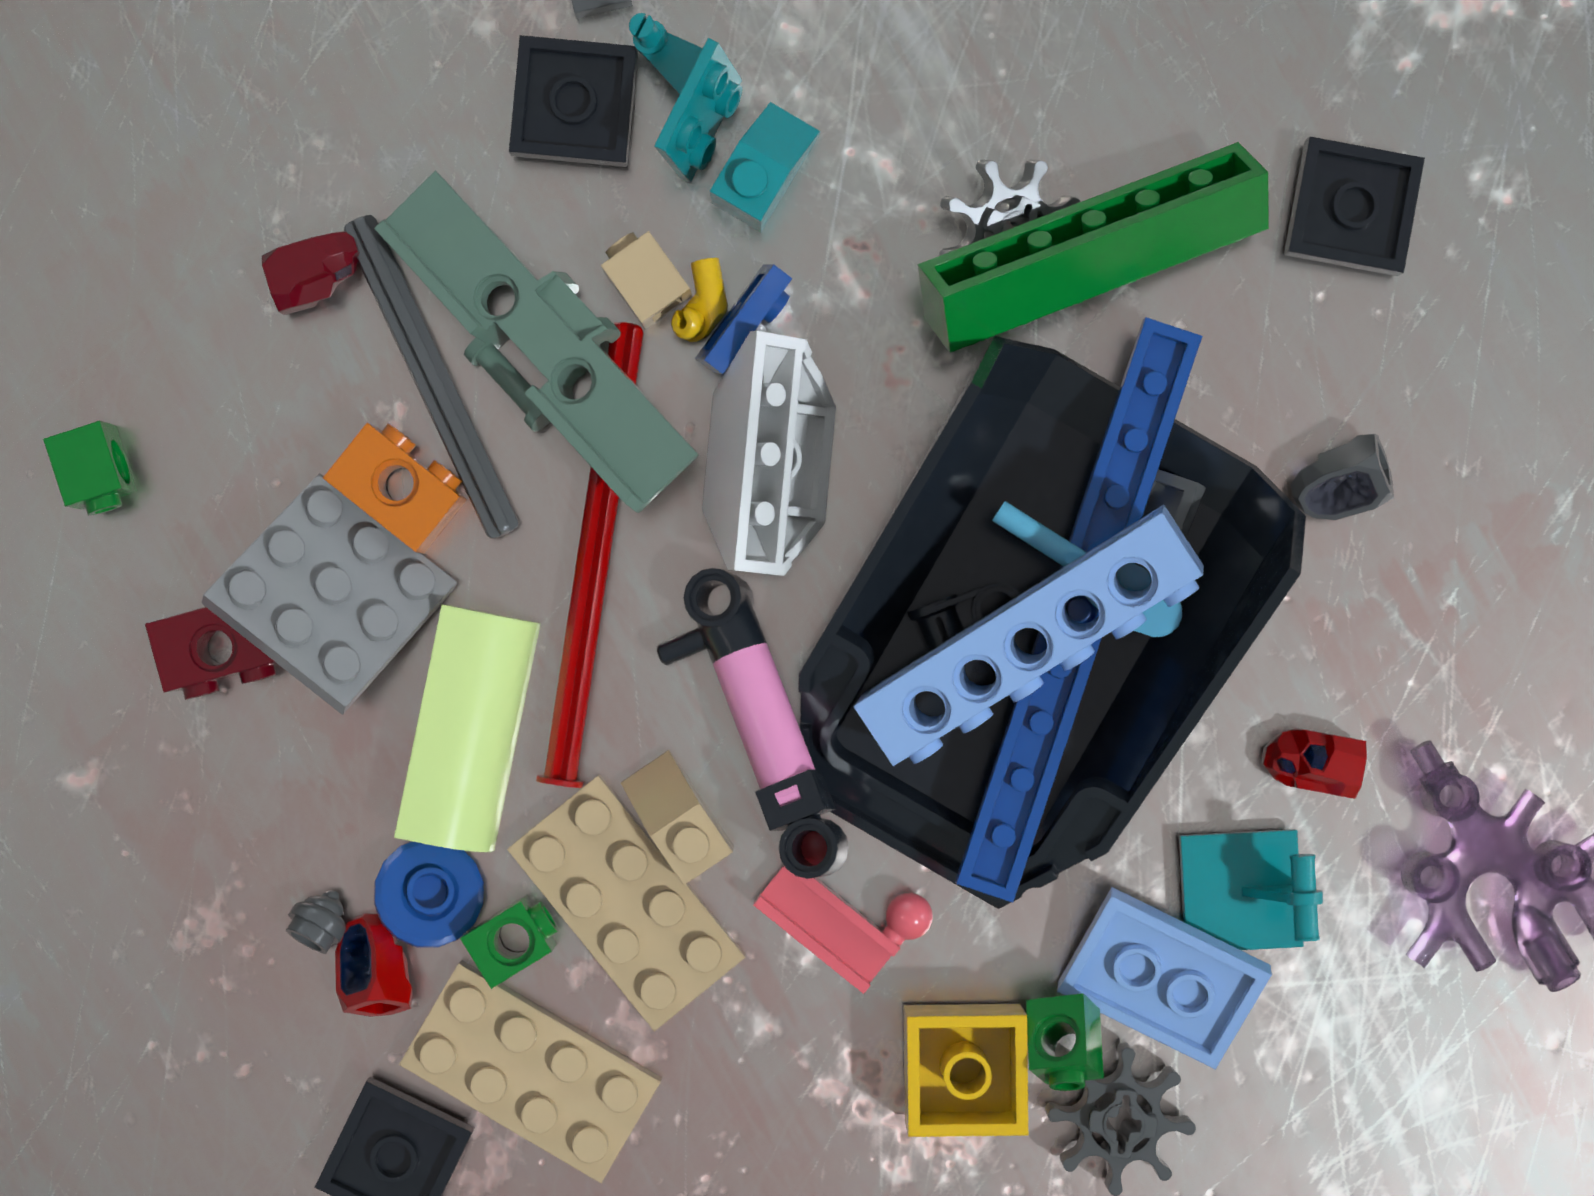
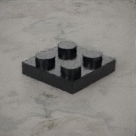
(573, 101)
(1354, 206)
(394, 1147)

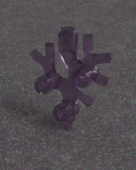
(1500, 846)

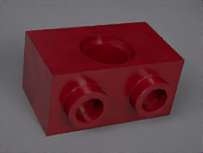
(184, 659)

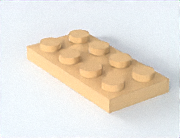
(626, 903)
(531, 1071)

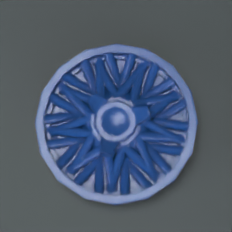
(428, 894)

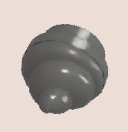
(318, 921)

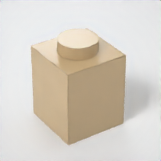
(645, 278)

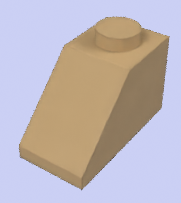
(677, 818)

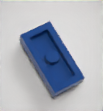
(759, 301)

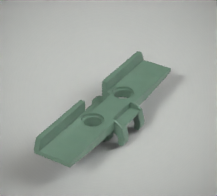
(610, 425)

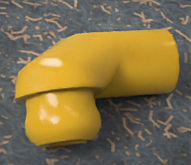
(706, 306)

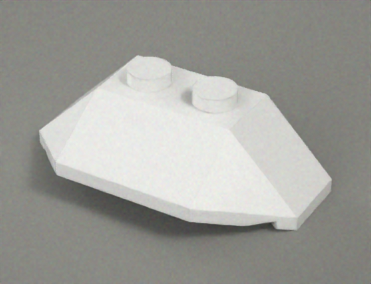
(768, 454)

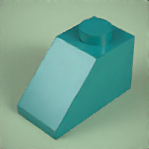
(763, 166)

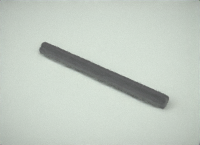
(432, 379)

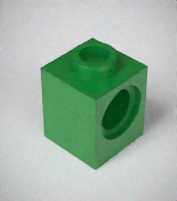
(91, 467)
(493, 958)
(1050, 1021)

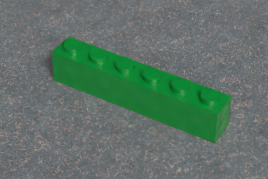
(1094, 246)

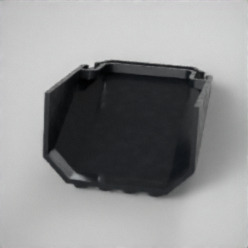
(1031, 439)

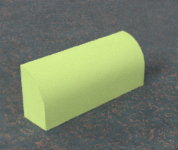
(467, 729)

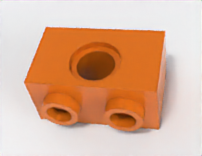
(362, 478)

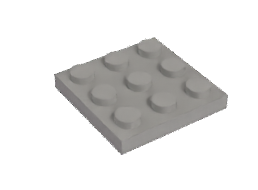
(329, 594)

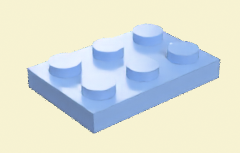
(1165, 978)

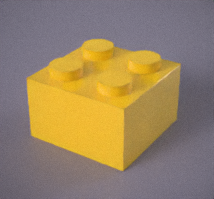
(966, 1070)

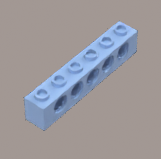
(891, 705)

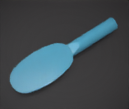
(1160, 618)

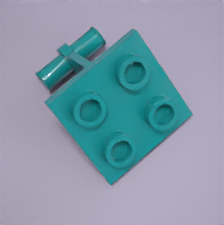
(706, 87)
(1250, 888)

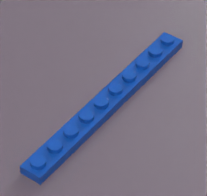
(1110, 504)

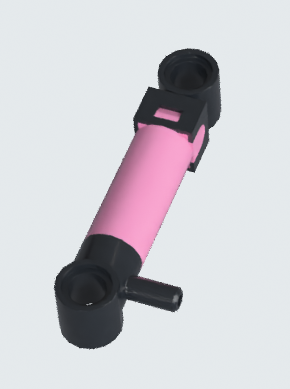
(790, 787)

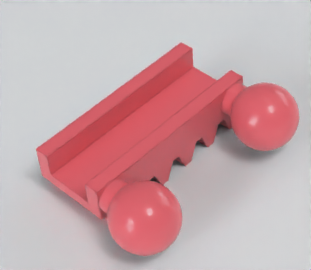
(836, 928)

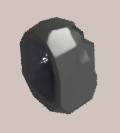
(1345, 480)

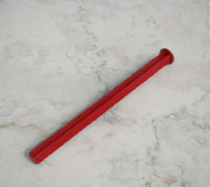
(586, 601)

